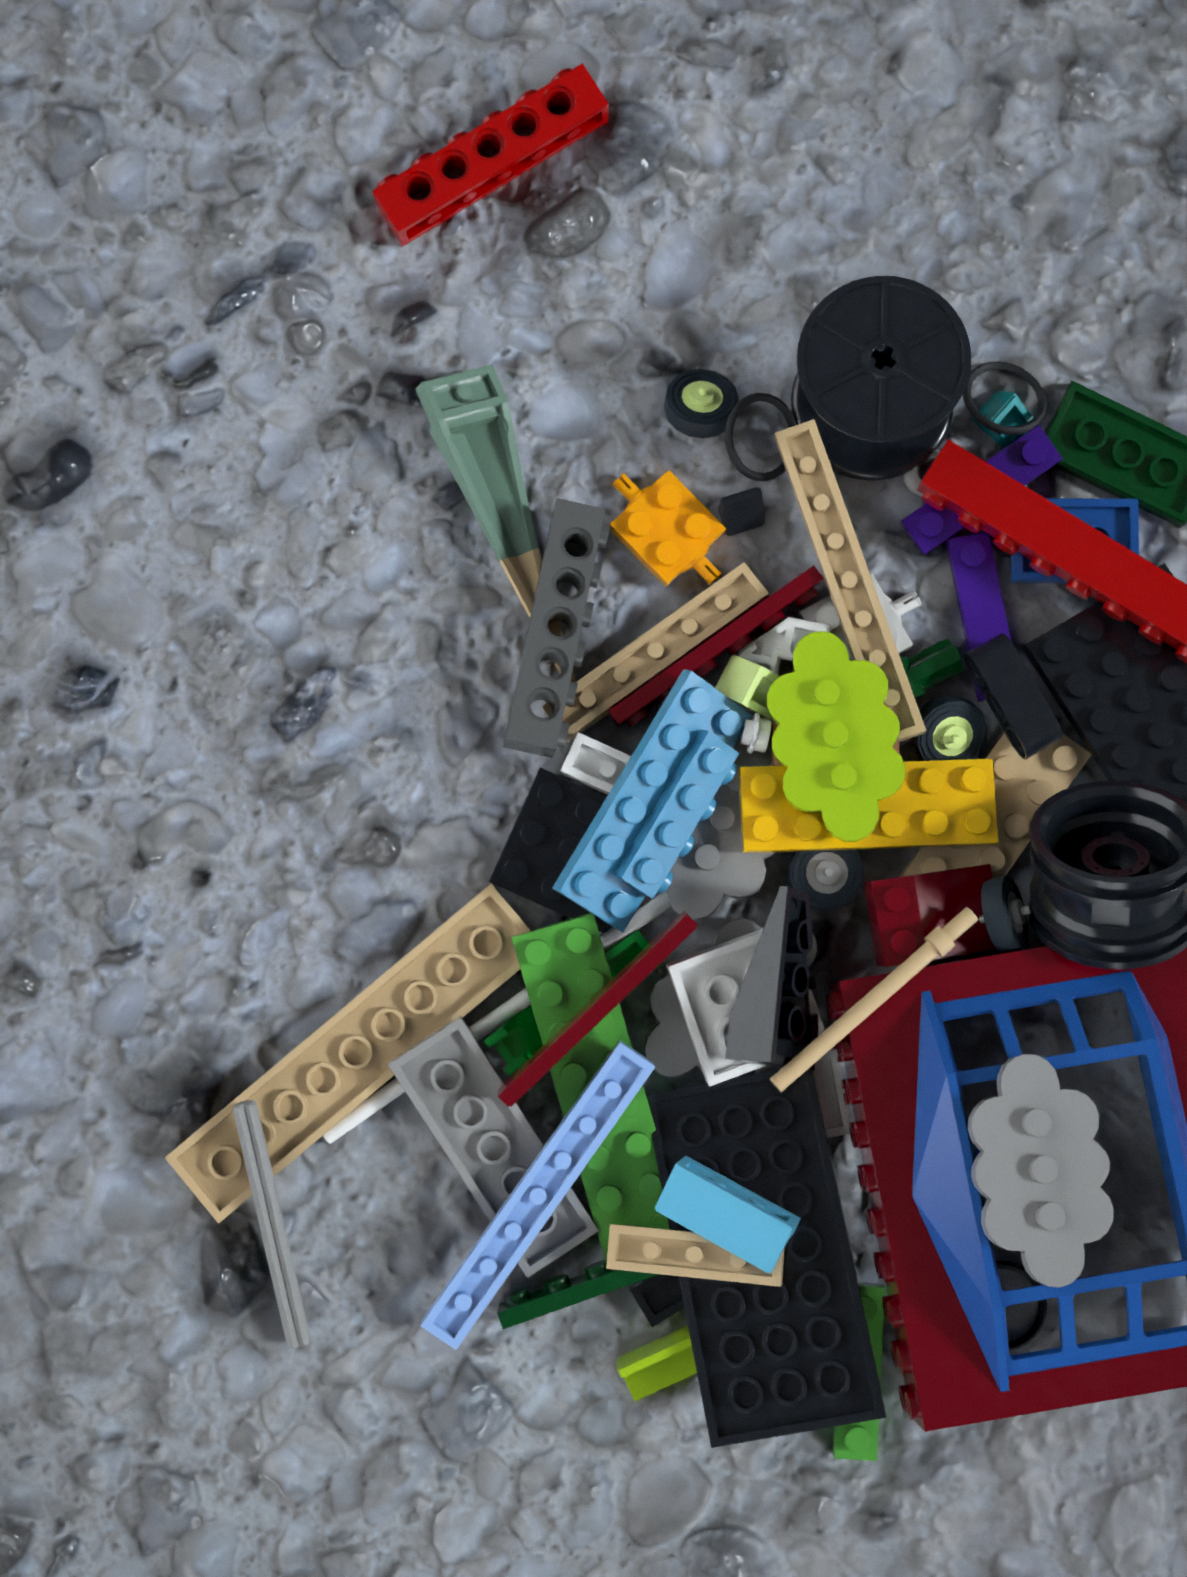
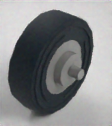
(827, 876)
(1004, 914)

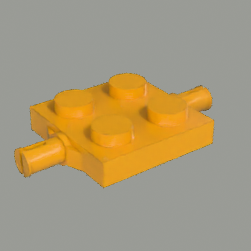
(667, 528)

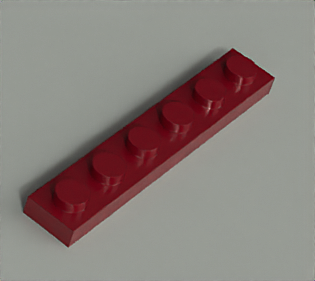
(730, 639)

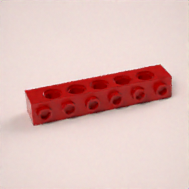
(484, 175)

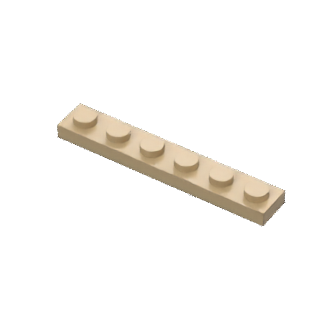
(661, 647)

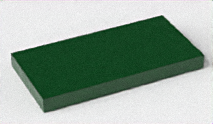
(1121, 452)

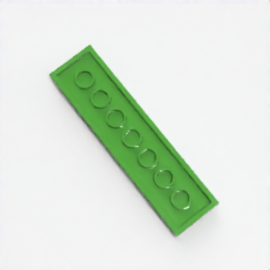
(562, 973)

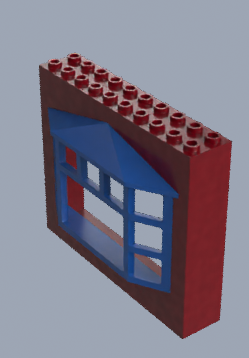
(928, 1212)

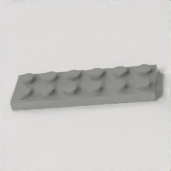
(484, 1138)

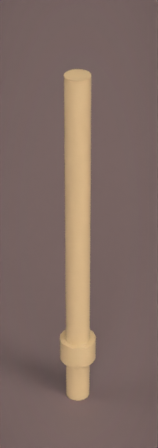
(937, 943)

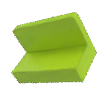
(658, 1364)

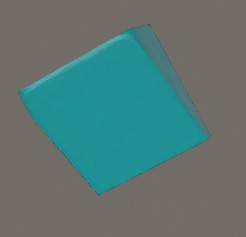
(1006, 410)

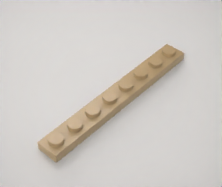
(845, 567)

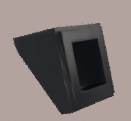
(742, 511)

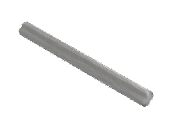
(271, 1223)

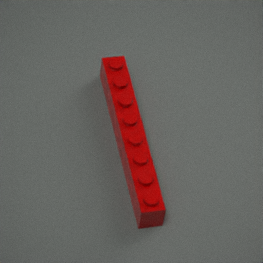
(1059, 545)

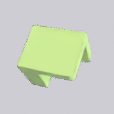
(747, 684)

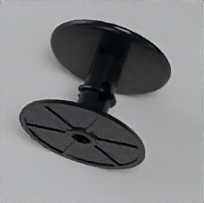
(881, 375)

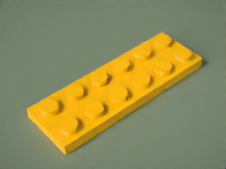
(933, 808)

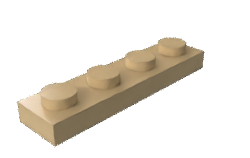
(681, 1255)

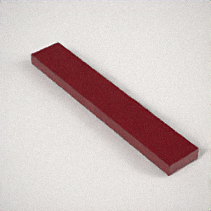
(596, 1009)

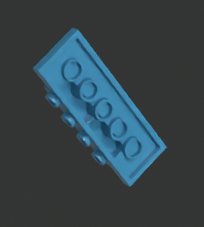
(656, 803)

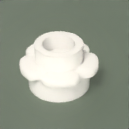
(756, 734)

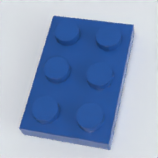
(1110, 516)

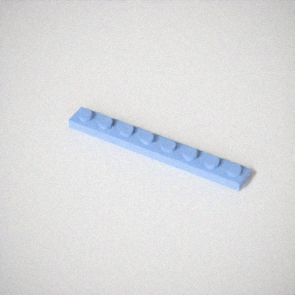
(537, 1194)

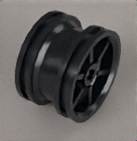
(1110, 874)

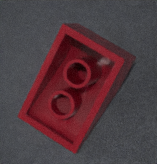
(913, 905)

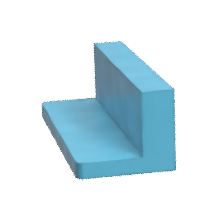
(726, 1214)

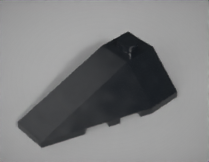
(773, 1007)

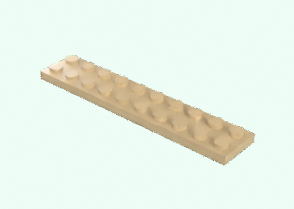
(352, 1050)

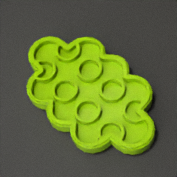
(835, 736)

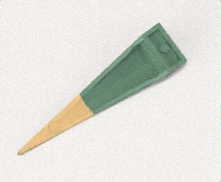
(479, 445)

